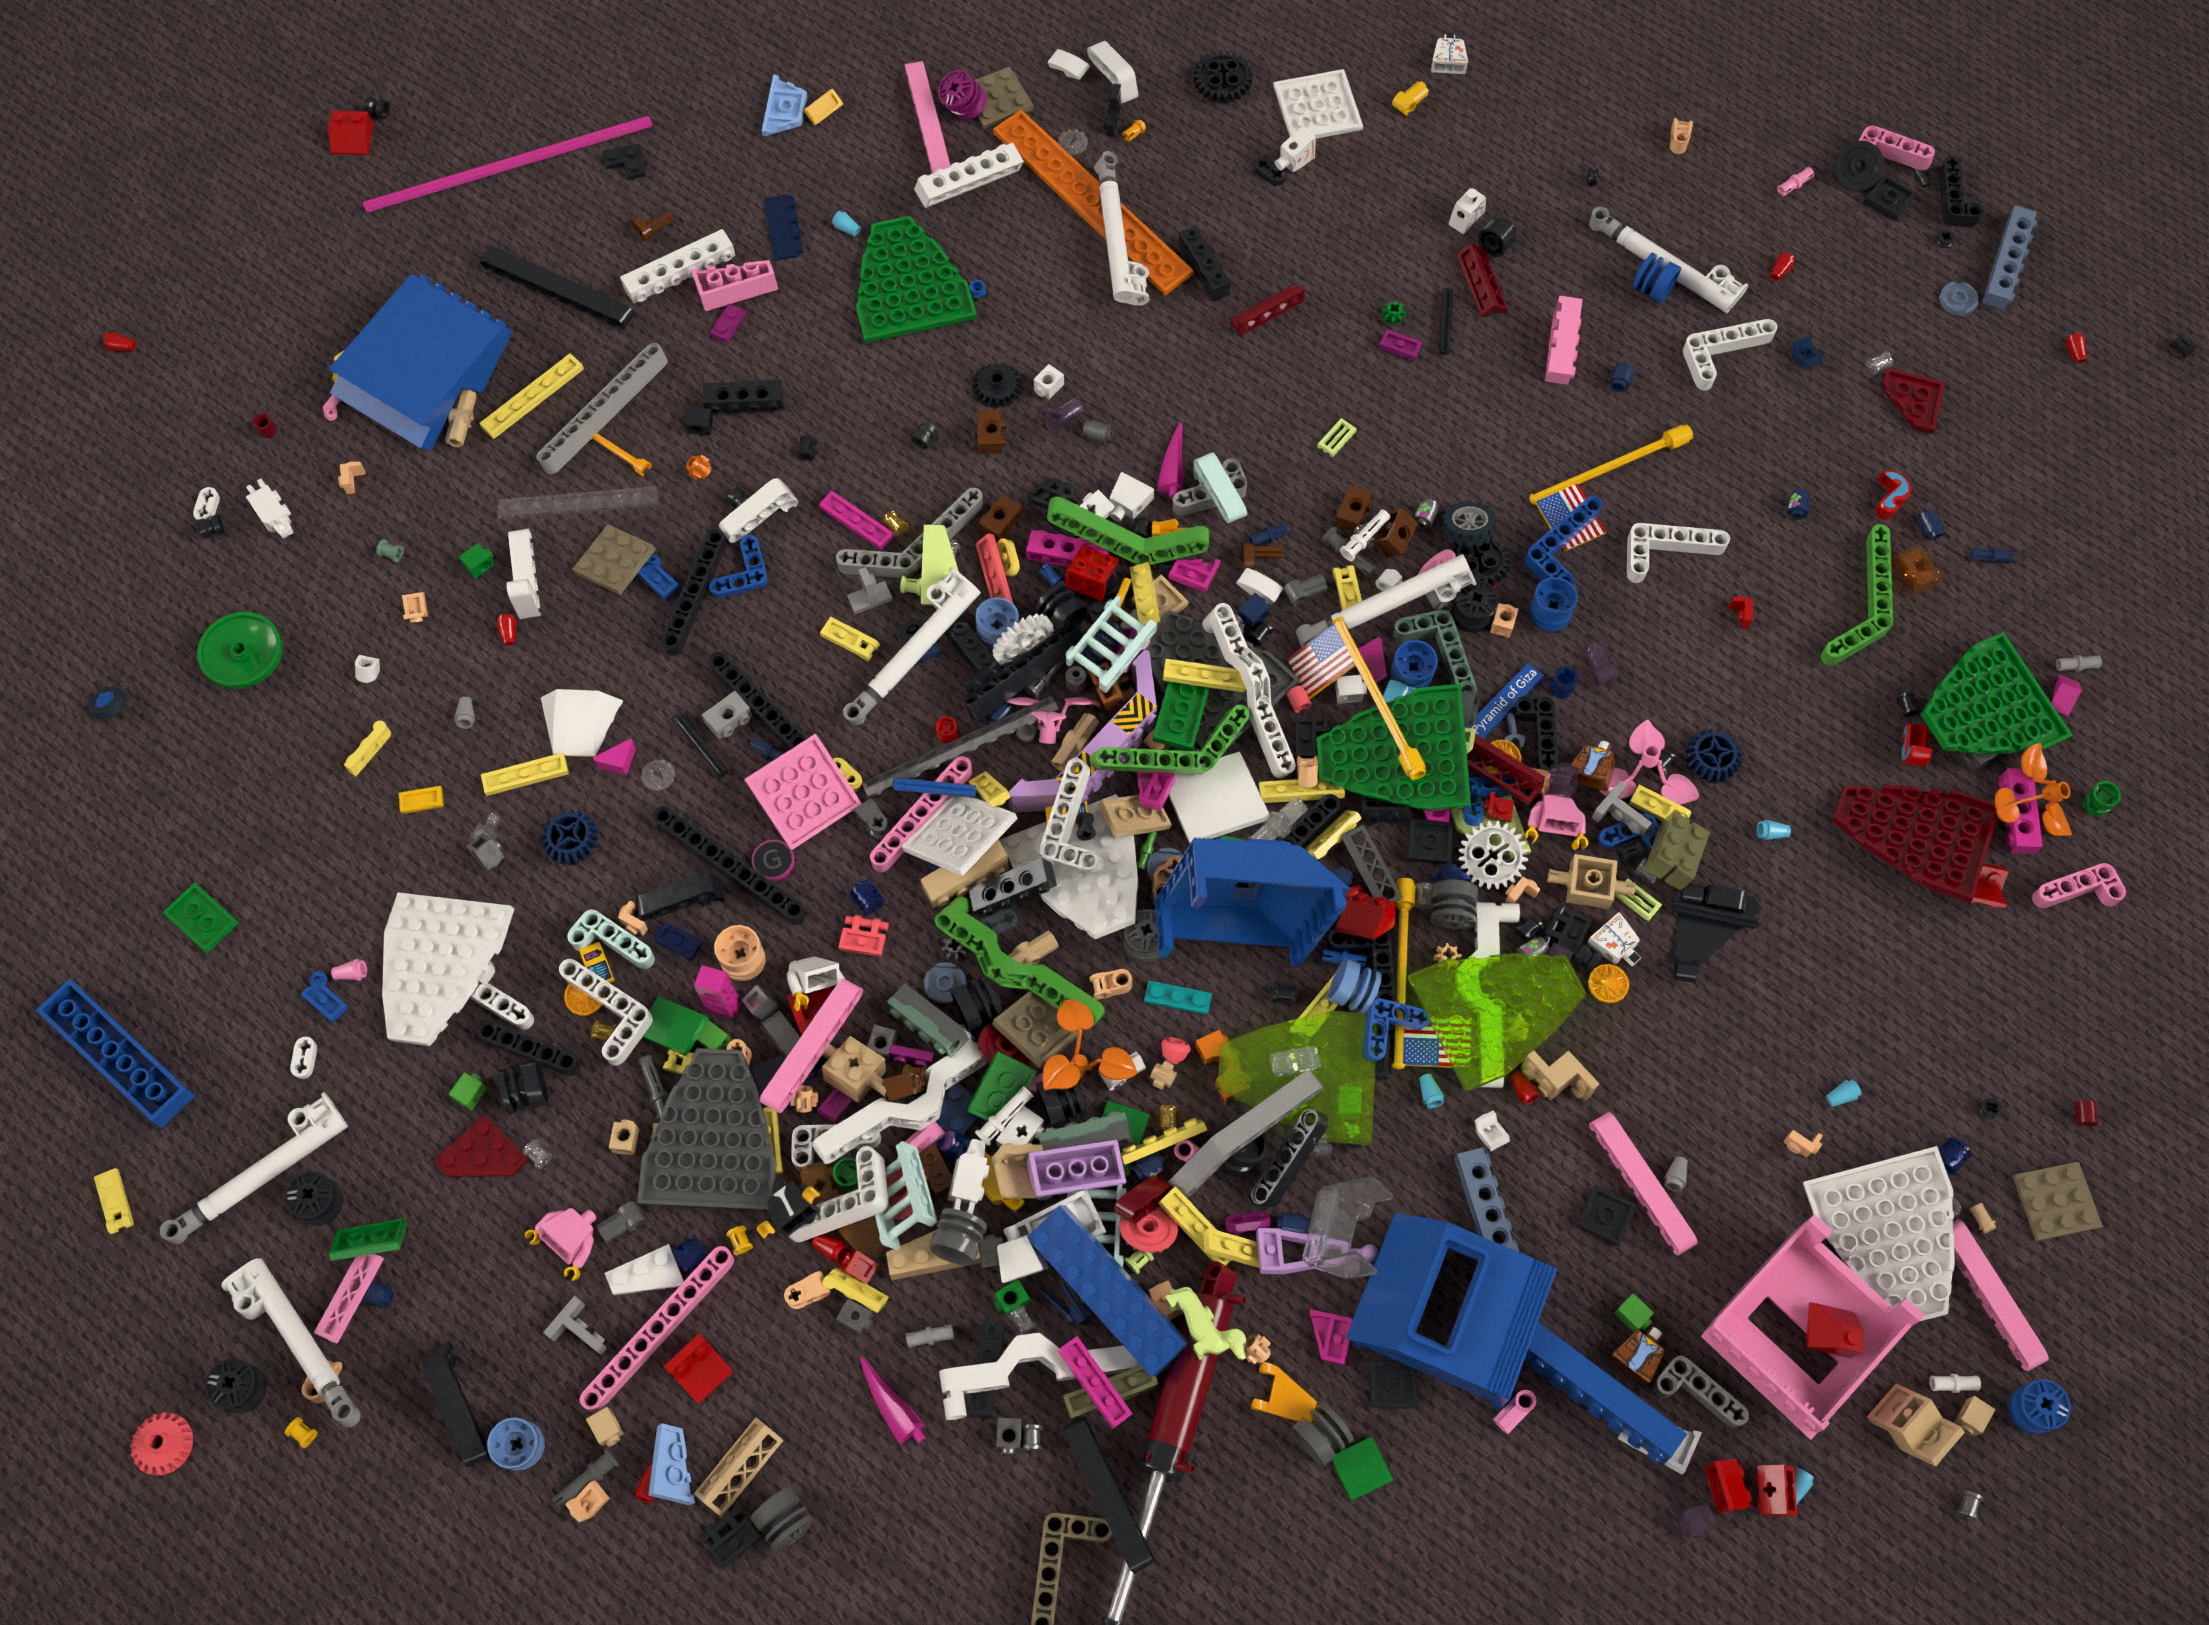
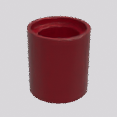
(264, 425)
(2086, 1113)

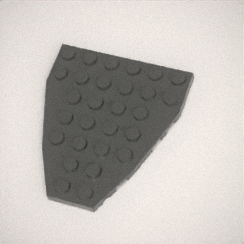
(1187, 641)
(711, 1139)

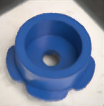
(977, 284)

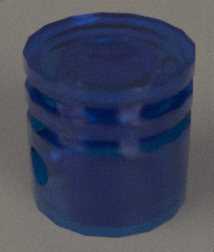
(1564, 682)
(1451, 872)
(867, 897)
(953, 1144)
(1954, 1155)
(690, 1253)

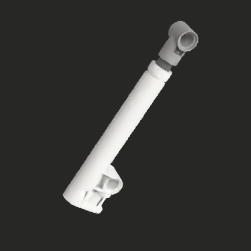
(1126, 276)
(1717, 287)
(1444, 579)
(955, 599)
(320, 1125)
(257, 1286)

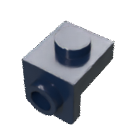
(1805, 354)

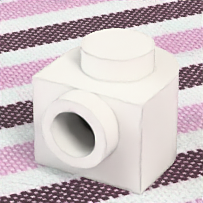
(1388, 579)
(366, 668)

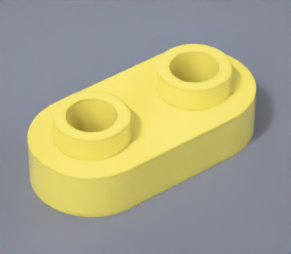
(1008, 557)
(848, 772)

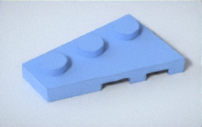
(669, 1470)

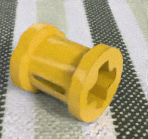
(739, 1240)
(301, 1432)

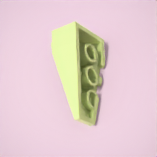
(936, 559)

